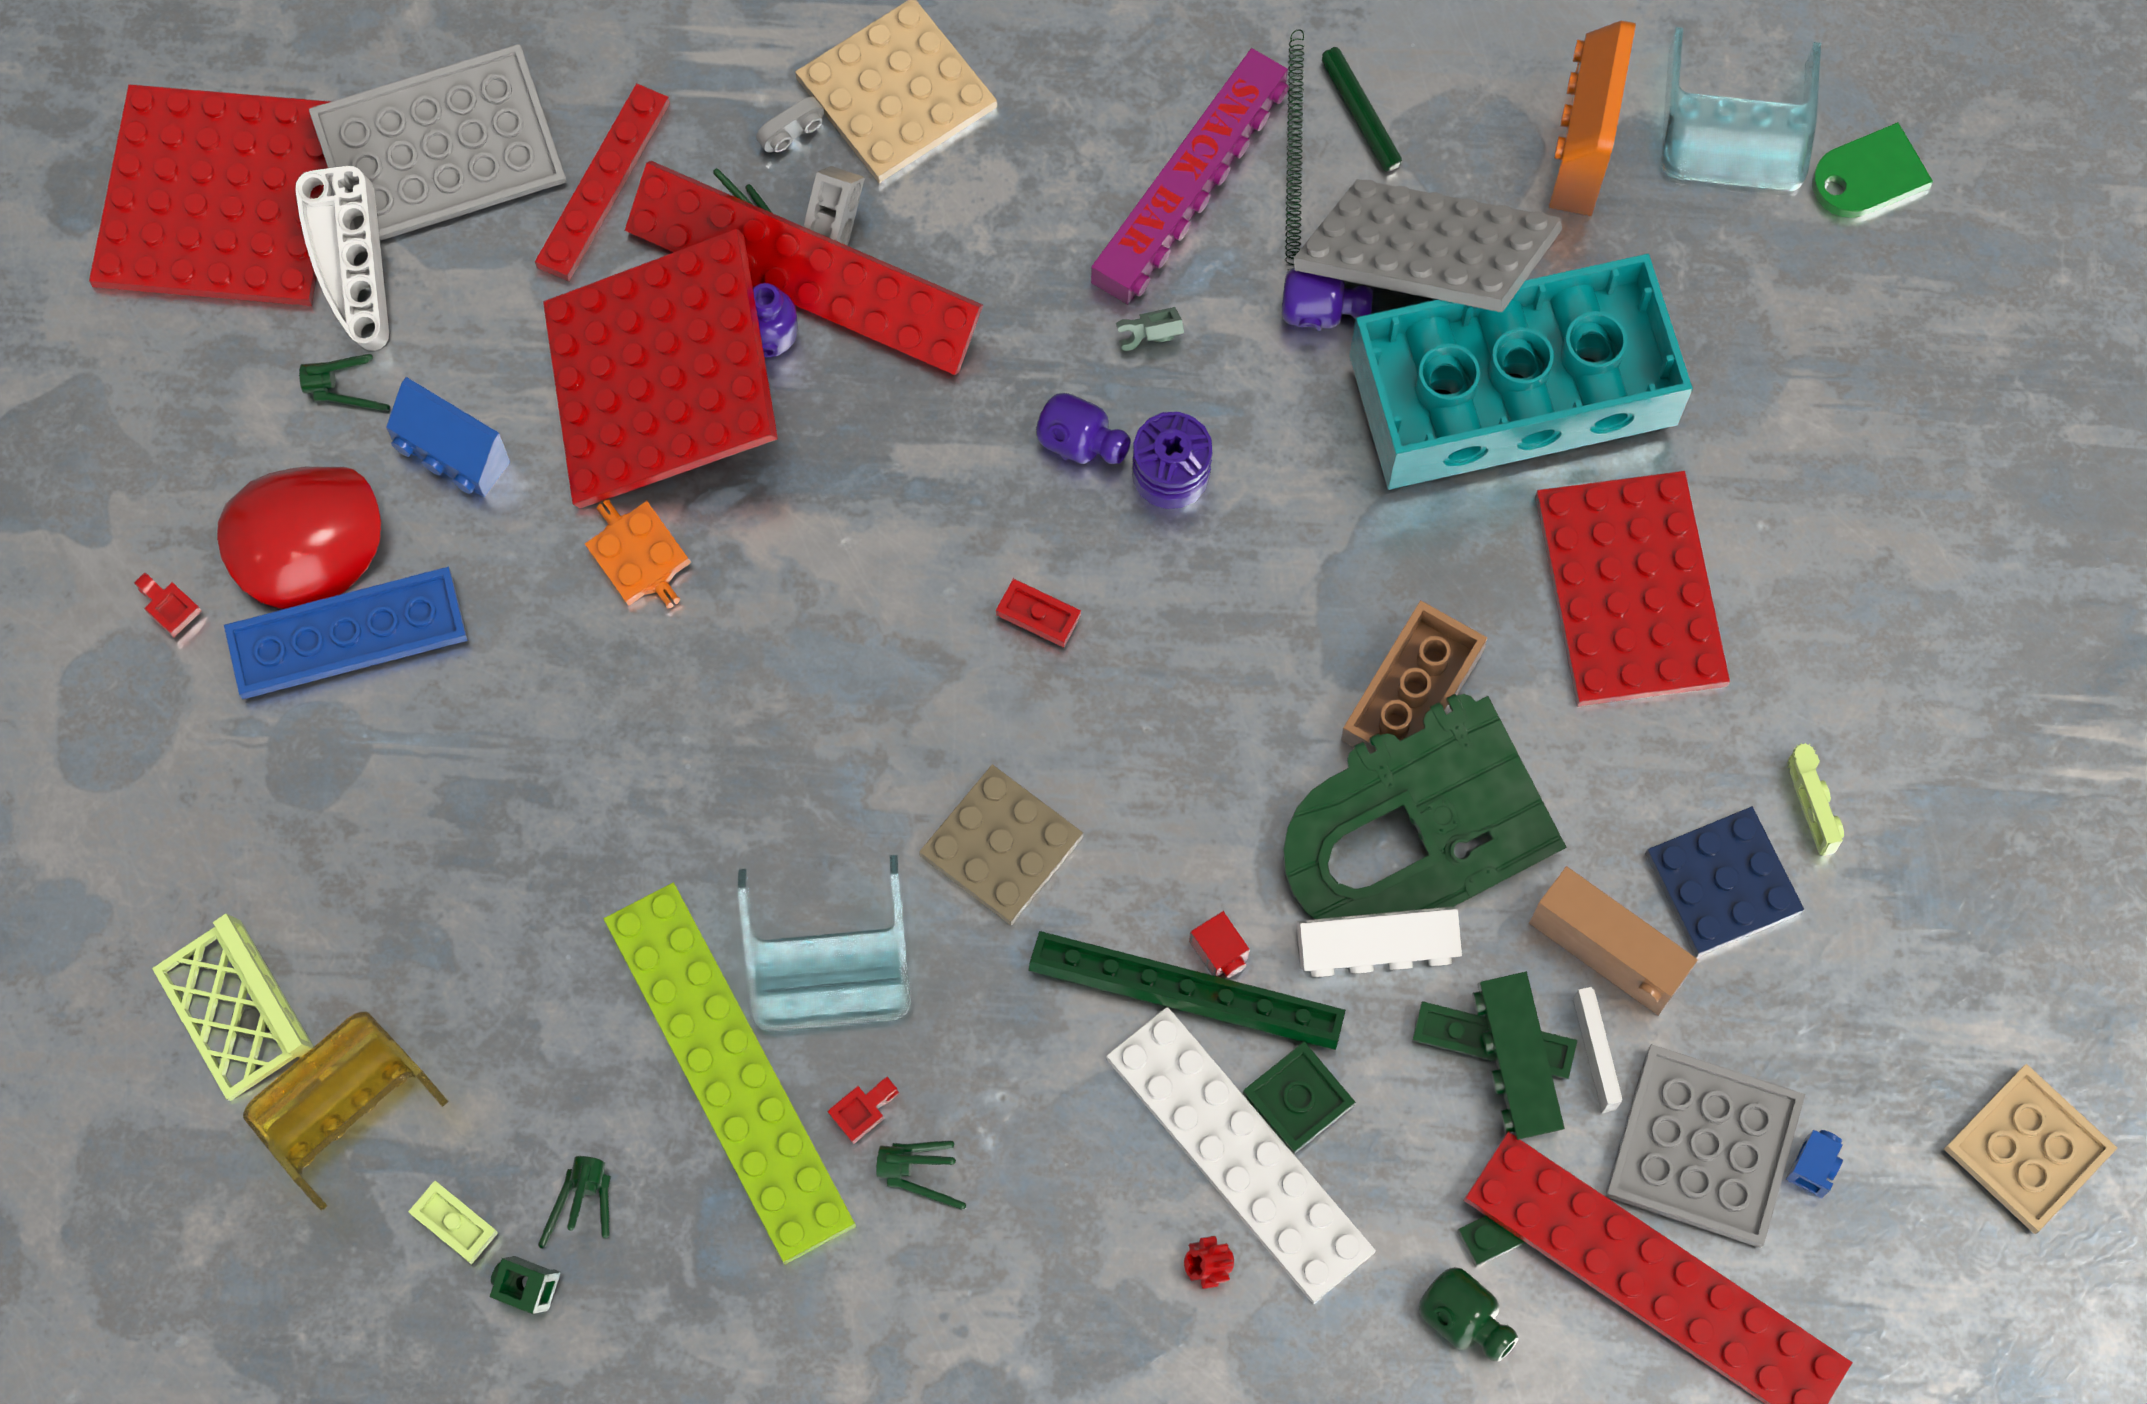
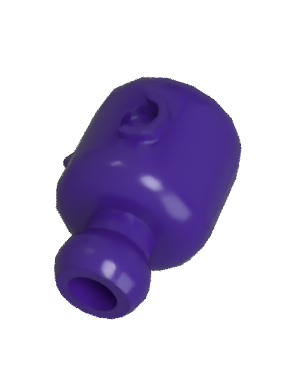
(1321, 300)
(776, 319)
(1080, 431)

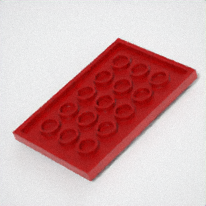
(1631, 588)

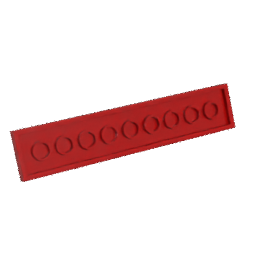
(811, 268)
(1654, 1278)

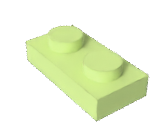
(453, 1222)

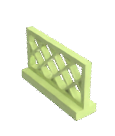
(261, 987)

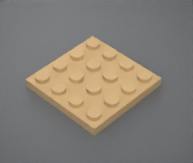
(896, 89)

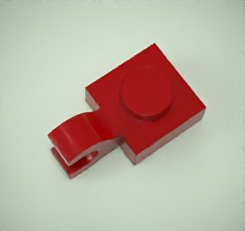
(168, 607)
(859, 1111)

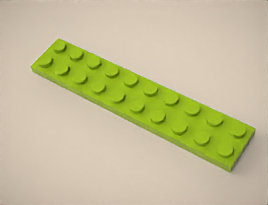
(729, 1073)

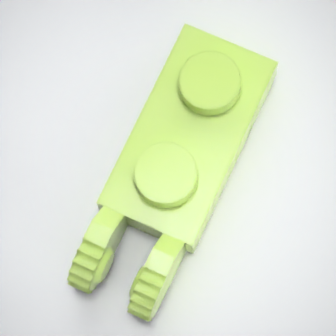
(1815, 799)

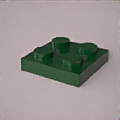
(1299, 1097)

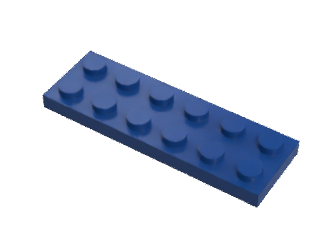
(345, 633)

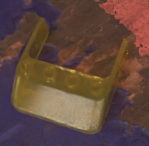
(329, 1093)

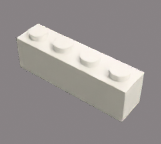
(1379, 939)

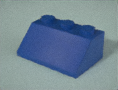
(446, 439)

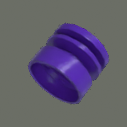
(1177, 478)

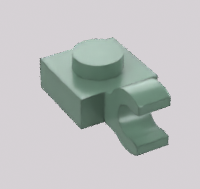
(1155, 325)

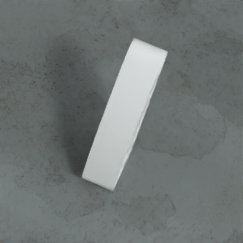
(335, 246)

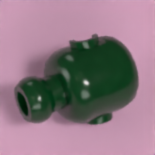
(1466, 1314)

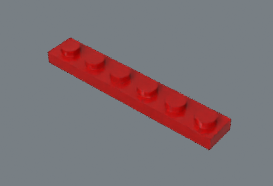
(602, 182)

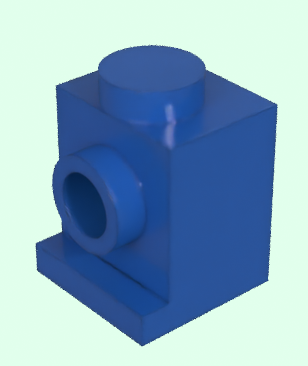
(1817, 1162)

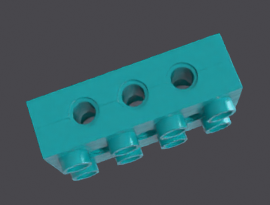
(1562, 402)

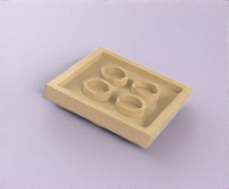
(2030, 1148)

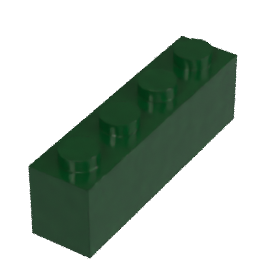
(1520, 1056)

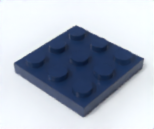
(1724, 881)

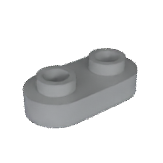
(790, 124)

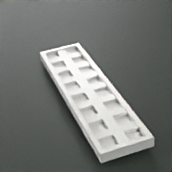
(1240, 1155)

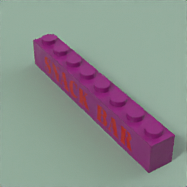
(1190, 176)

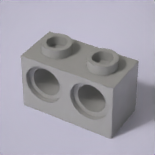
(834, 203)

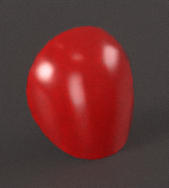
(300, 534)

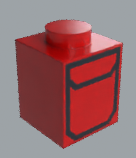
(1220, 946)

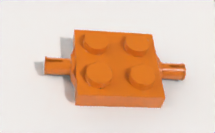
(638, 553)

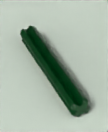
(1361, 109)

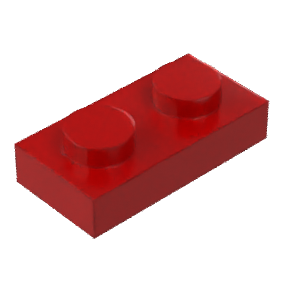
(1038, 612)

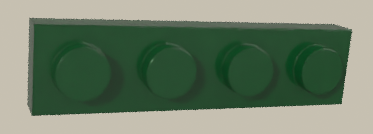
(1463, 1034)

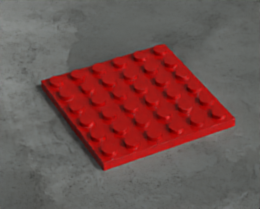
(209, 197)
(659, 369)

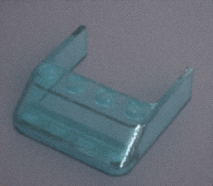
(1736, 137)
(829, 975)

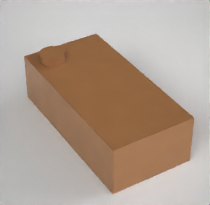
(1420, 670)
(1612, 940)

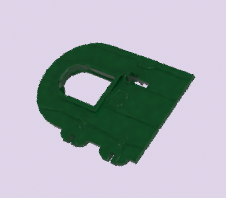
(1455, 785)

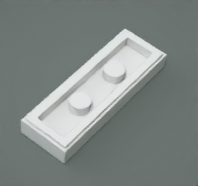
(1597, 1049)

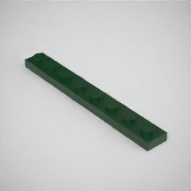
(1187, 990)

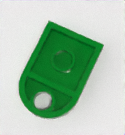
(1871, 172)

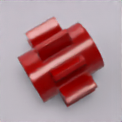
(1209, 1262)

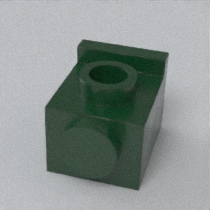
(509, 1288)

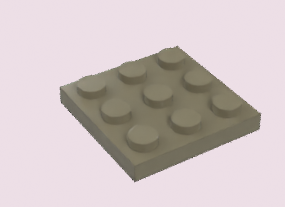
(1001, 844)

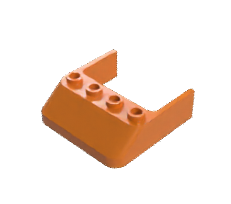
(1592, 116)

